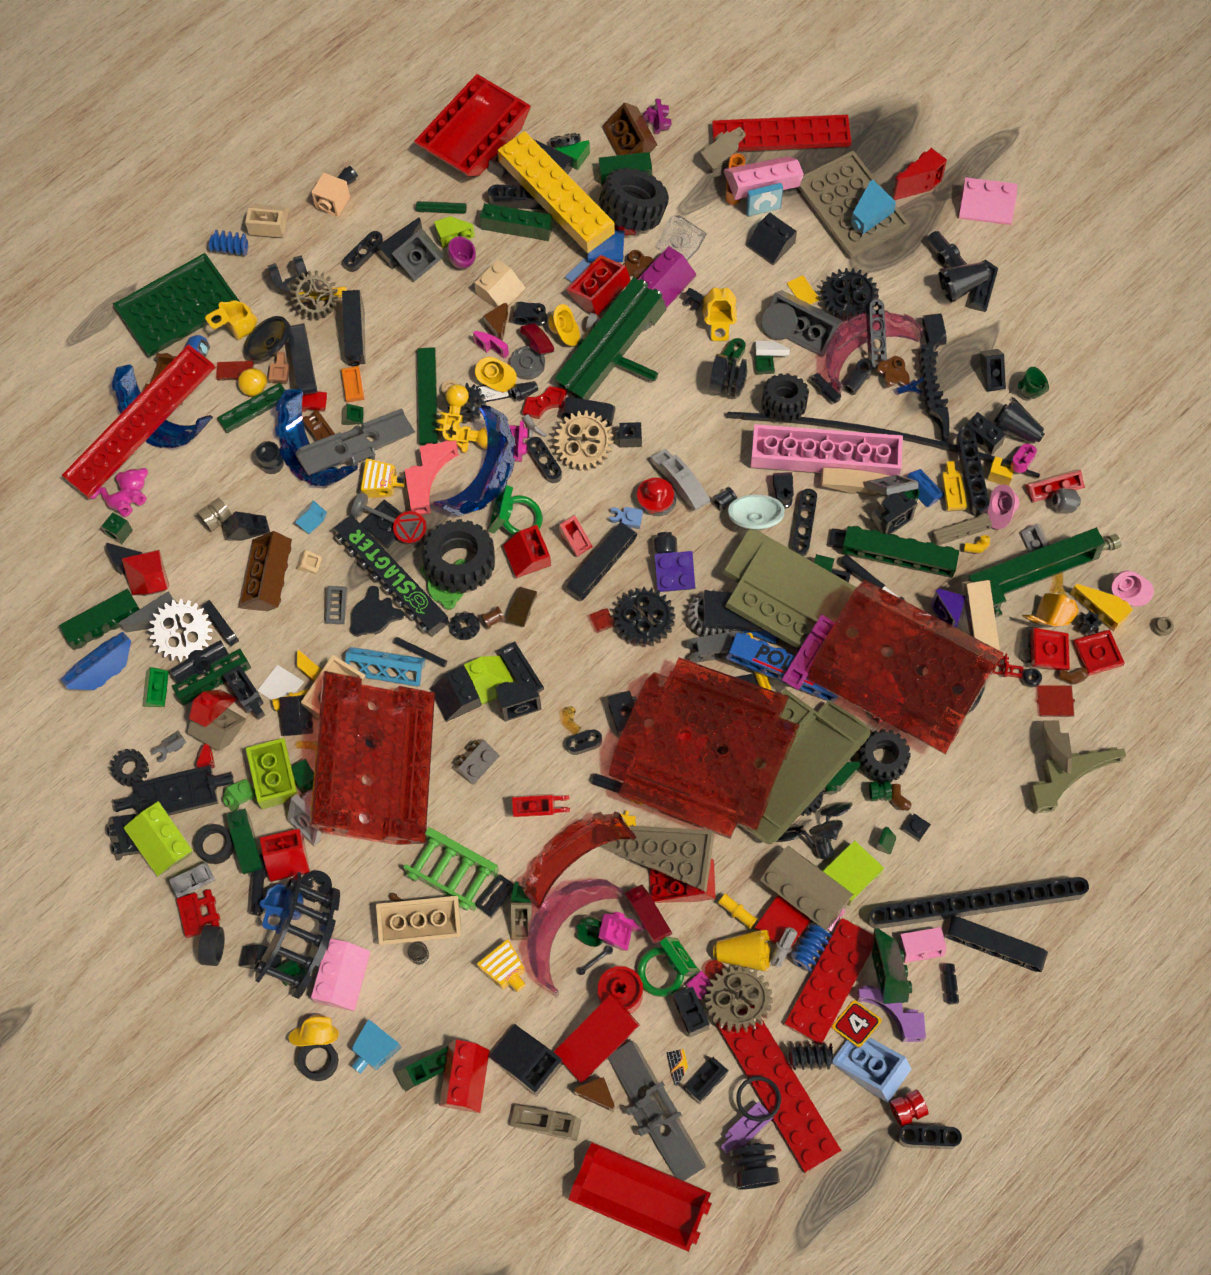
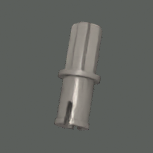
(783, 946)

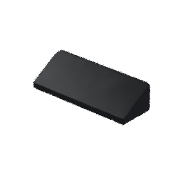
(980, 296)

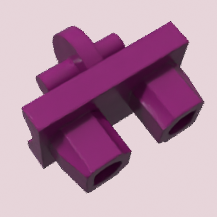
(655, 116)

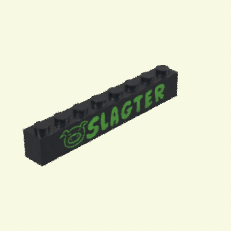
(391, 576)

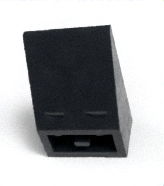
(526, 1059)

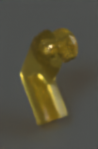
(568, 719)

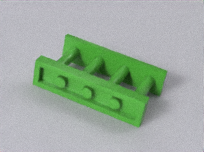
(451, 850)

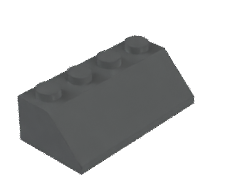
(814, 326)

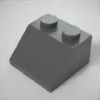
(418, 254)

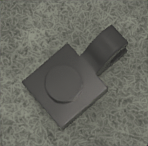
(170, 744)

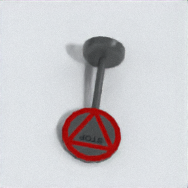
(407, 527)

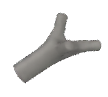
(532, 426)

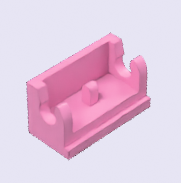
(923, 945)

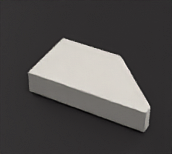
(771, 348)

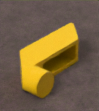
(307, 666)

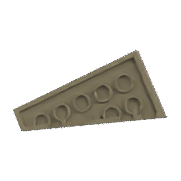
(671, 851)

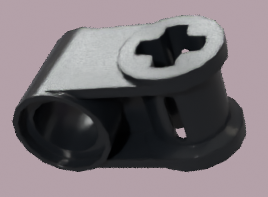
(527, 313)
(783, 488)

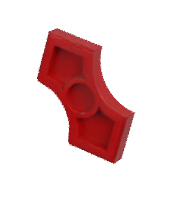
(538, 405)

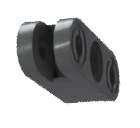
(711, 646)

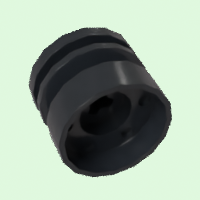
(728, 375)
(754, 1166)

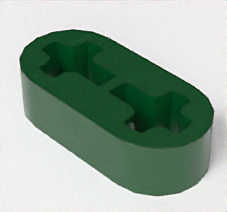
(729, 351)

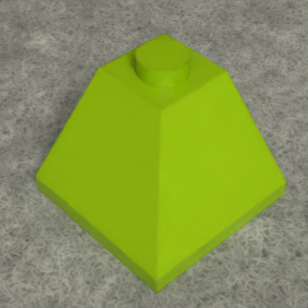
(487, 674)

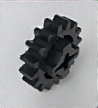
(470, 409)

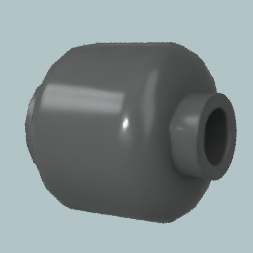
(1065, 500)

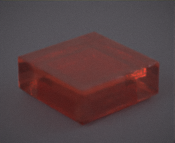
(602, 620)

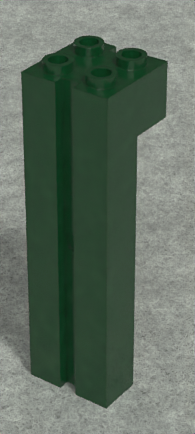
(611, 338)
(1040, 565)

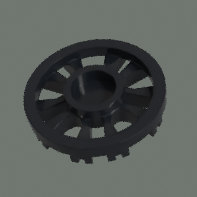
(567, 139)

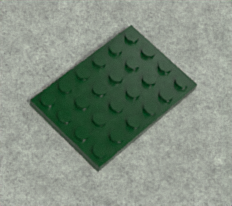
(174, 304)

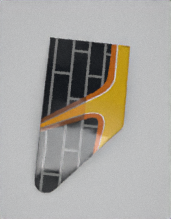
(678, 1065)

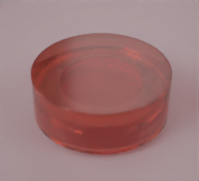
(712, 968)

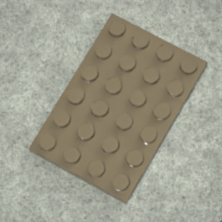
(834, 194)

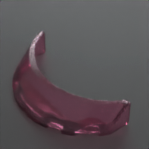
(854, 334)
(553, 914)

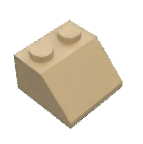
(499, 285)

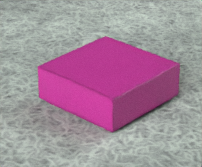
(699, 984)

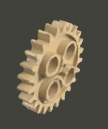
(585, 424)

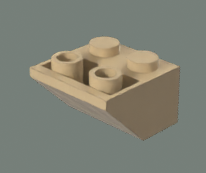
(267, 220)

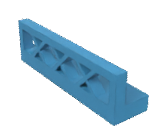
(389, 660)

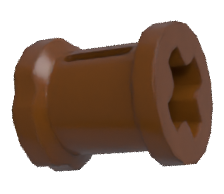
(492, 617)

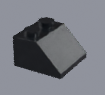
(772, 238)
(455, 694)
(517, 700)

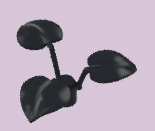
(824, 832)

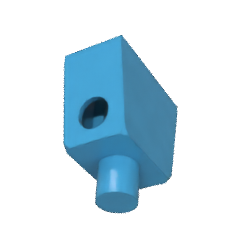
(373, 1047)

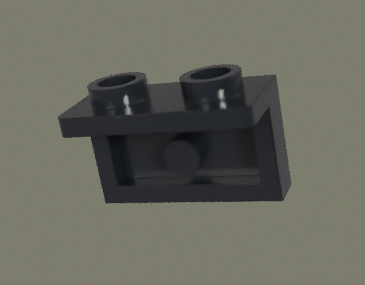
(295, 717)
(120, 841)

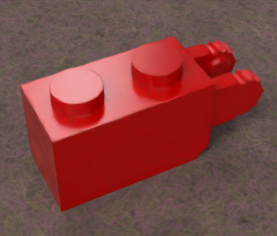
(538, 805)

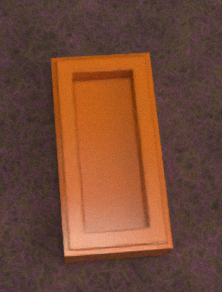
(352, 384)

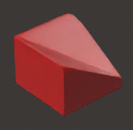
(205, 757)

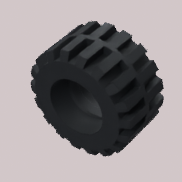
(784, 408)
(887, 741)

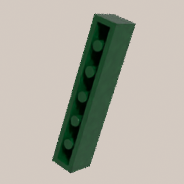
(900, 551)

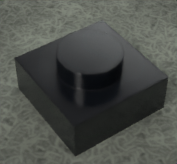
(916, 827)

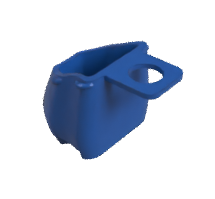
(274, 905)

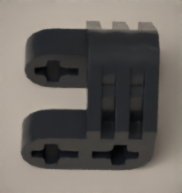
(276, 278)

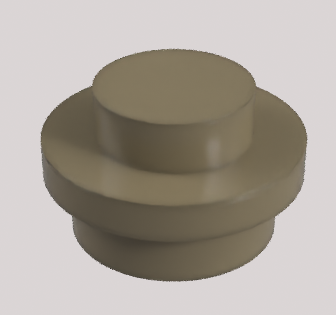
(1163, 626)

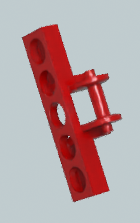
(1006, 665)

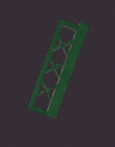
(212, 679)

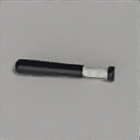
(863, 574)

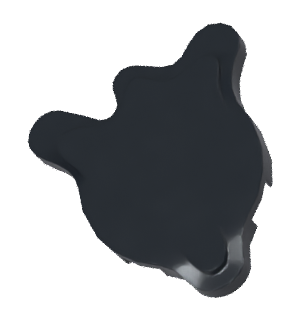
(373, 614)

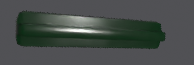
(443, 207)

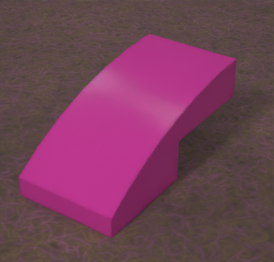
(487, 342)

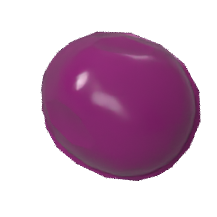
(461, 252)

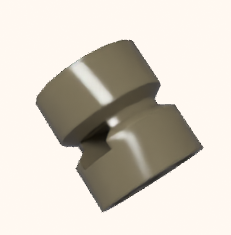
(215, 514)

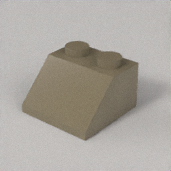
(219, 732)

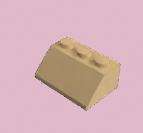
(313, 697)

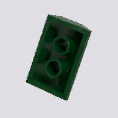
(890, 969)

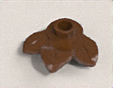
(639, 266)
(893, 373)

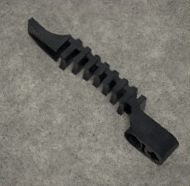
(935, 336)

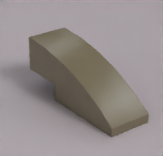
(1057, 744)
(546, 1122)

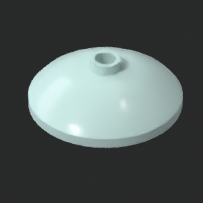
(756, 512)

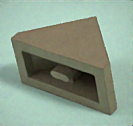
(521, 920)

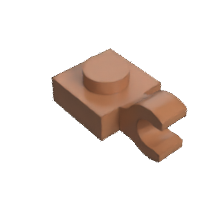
(280, 370)

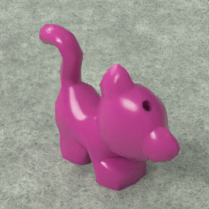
(131, 484)

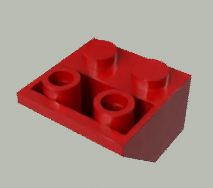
(527, 552)
(285, 854)

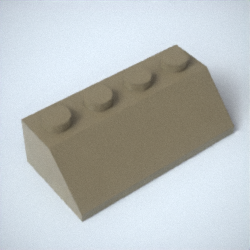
(806, 887)

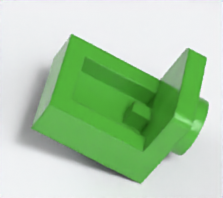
(238, 794)

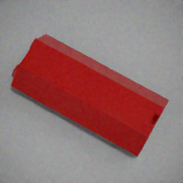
(640, 1197)

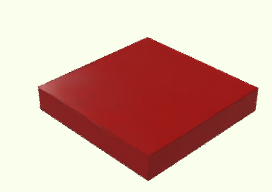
(1050, 649)
(1098, 652)

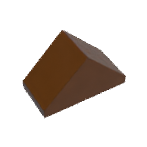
(496, 320)
(597, 1093)

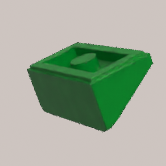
(155, 687)

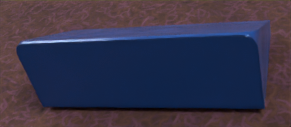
(928, 489)

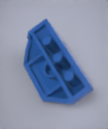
(99, 664)

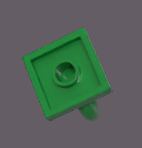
(503, 508)
(676, 957)

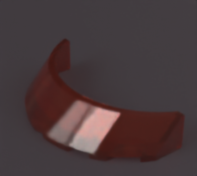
(569, 847)

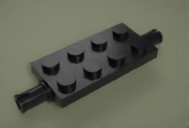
(177, 791)

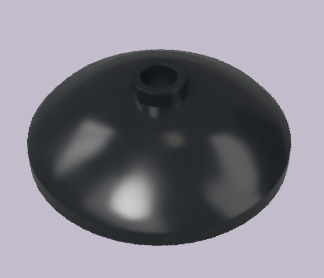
(267, 338)

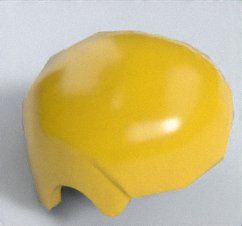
(252, 381)

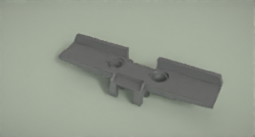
(332, 451)
(677, 1146)

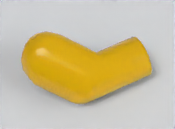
(979, 546)

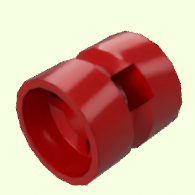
(908, 1108)

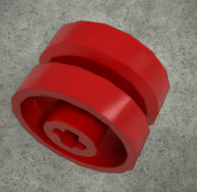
(622, 979)

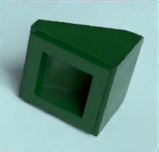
(352, 415)
(824, 562)
(886, 841)

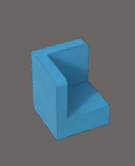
(311, 517)

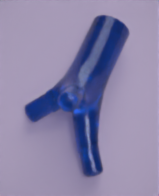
(910, 387)

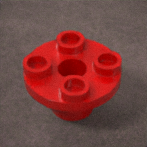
(655, 495)

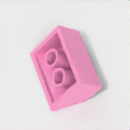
(988, 201)
(341, 975)

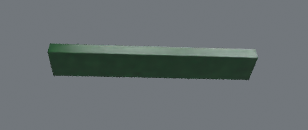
(427, 396)

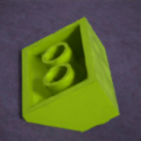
(271, 773)
(158, 839)

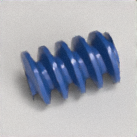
(228, 243)
(809, 946)

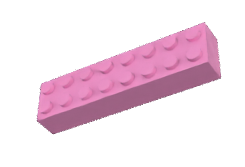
(817, 449)

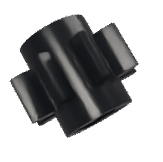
(1089, 622)

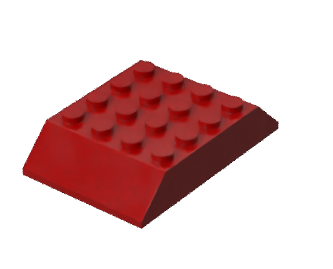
(474, 126)

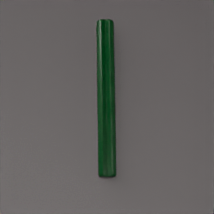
(634, 367)

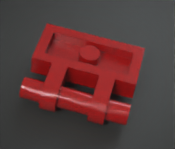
(192, 914)

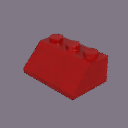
(599, 284)
(464, 1076)

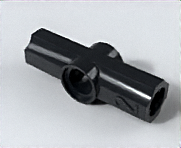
(946, 253)
(199, 661)

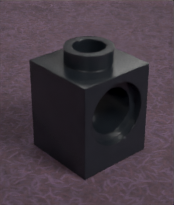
(629, 428)

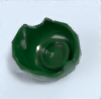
(588, 931)

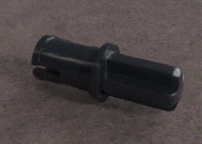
(826, 388)

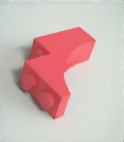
(420, 478)

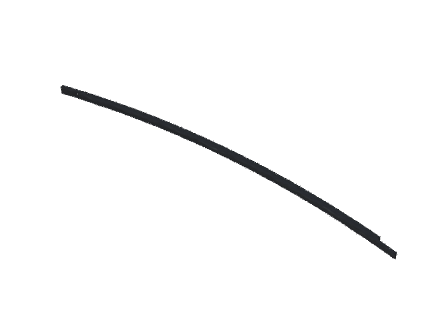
(868, 429)

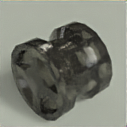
(415, 950)

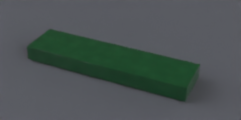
(251, 408)

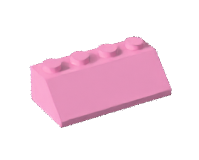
(762, 174)

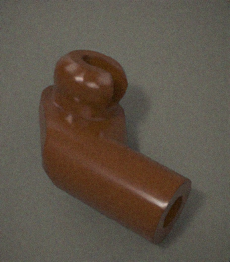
(1074, 677)
(898, 800)

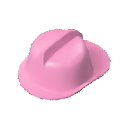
(1002, 506)
(1132, 588)

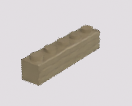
(961, 529)

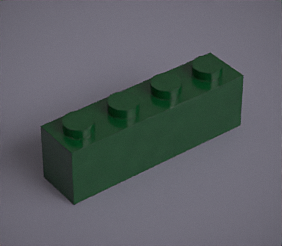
(516, 222)
(99, 619)

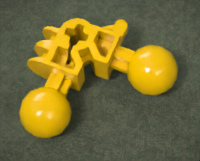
(457, 397)

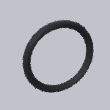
(738, 1098)

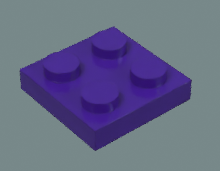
(675, 571)

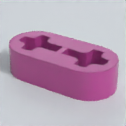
(1026, 459)

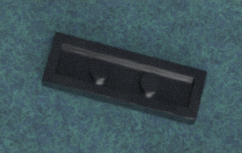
(520, 667)

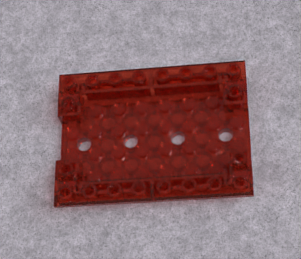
(890, 684)
(395, 765)

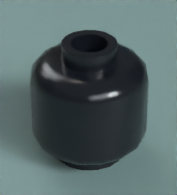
(664, 543)

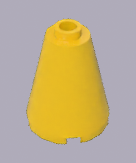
(745, 950)

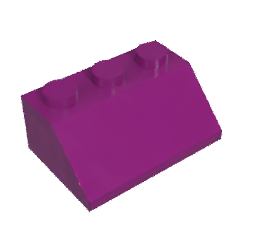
(669, 274)

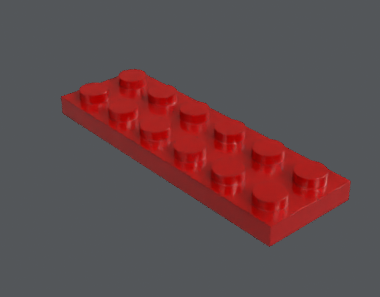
(830, 982)

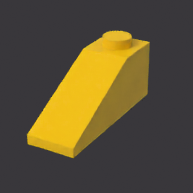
(1111, 608)

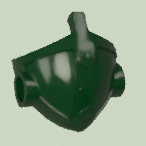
(1033, 383)

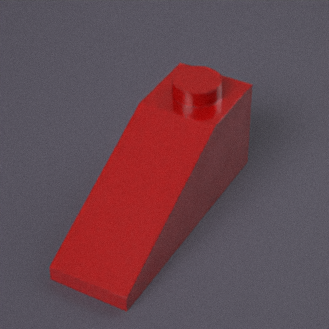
(210, 706)

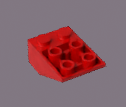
(920, 175)
(670, 890)

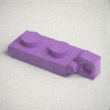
(745, 1129)

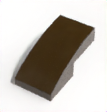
(521, 606)

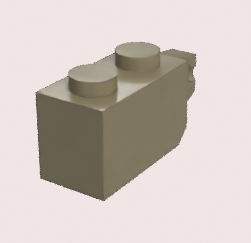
(722, 149)

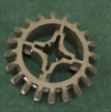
(329, 291)

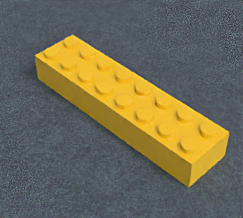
(556, 192)

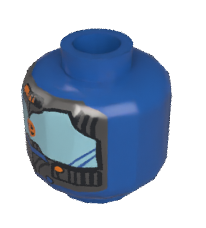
(200, 344)

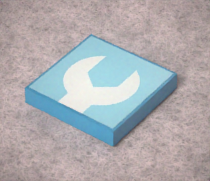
(764, 199)

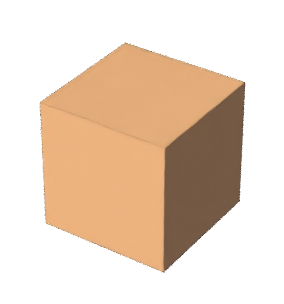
(330, 194)

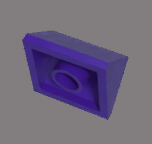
(948, 606)

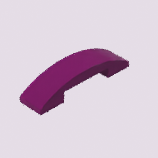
(803, 660)

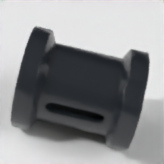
(724, 498)

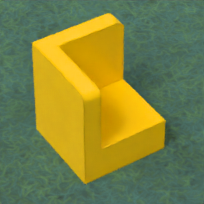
(1000, 474)

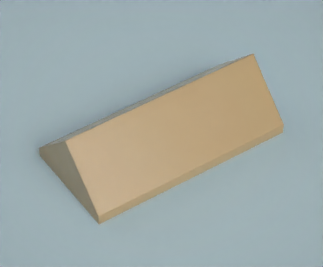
(418, 920)

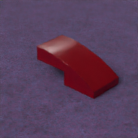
(538, 339)

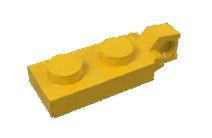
(953, 488)

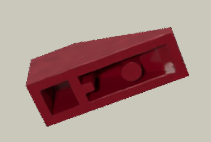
(647, 913)

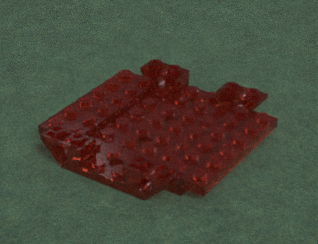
(690, 776)

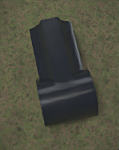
(858, 377)

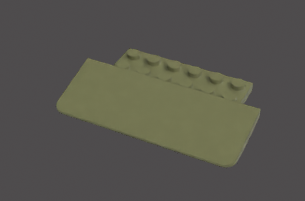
(783, 589)
(817, 754)

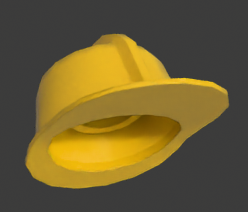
(563, 324)
(495, 374)
(314, 1031)

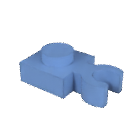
(631, 517)

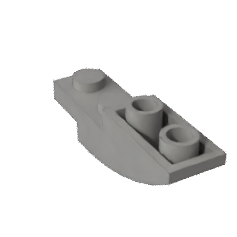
(682, 478)

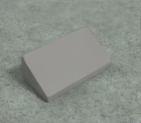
(1034, 537)

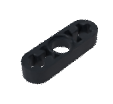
(362, 258)
(544, 467)
(220, 623)

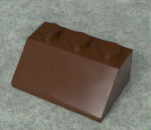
(629, 131)

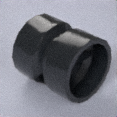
(269, 457)

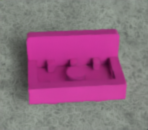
(519, 433)
(617, 930)

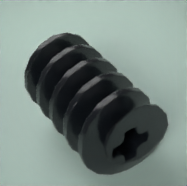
(811, 1056)

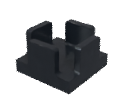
(897, 514)

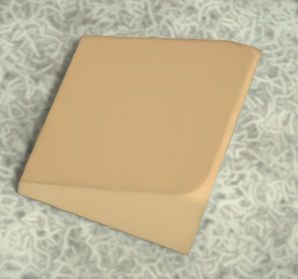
(309, 562)

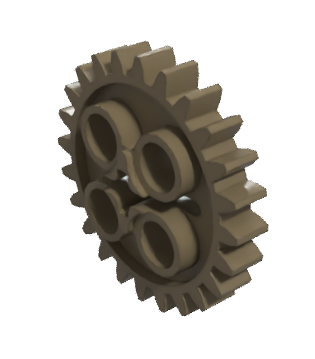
(749, 984)

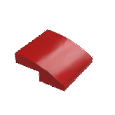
(779, 917)

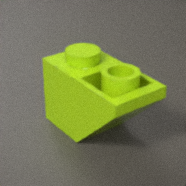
(452, 227)

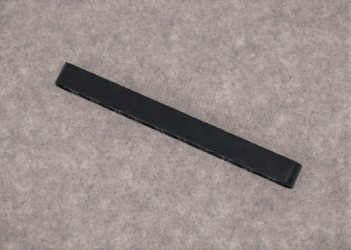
(985, 897)

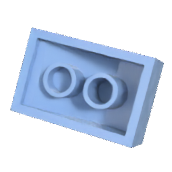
(873, 1067)

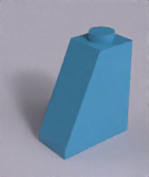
(872, 208)

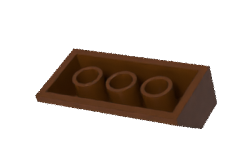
(265, 572)

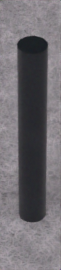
(421, 652)

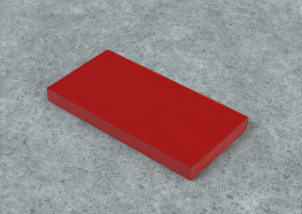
(597, 1038)

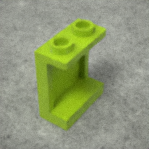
(854, 869)

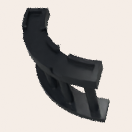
(319, 940)

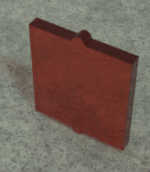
(1055, 701)

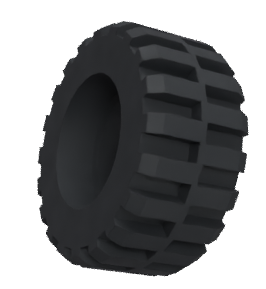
(634, 199)
(461, 576)

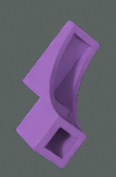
(909, 1023)

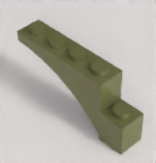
(1045, 795)

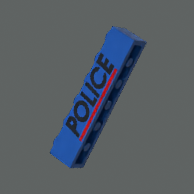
(769, 662)

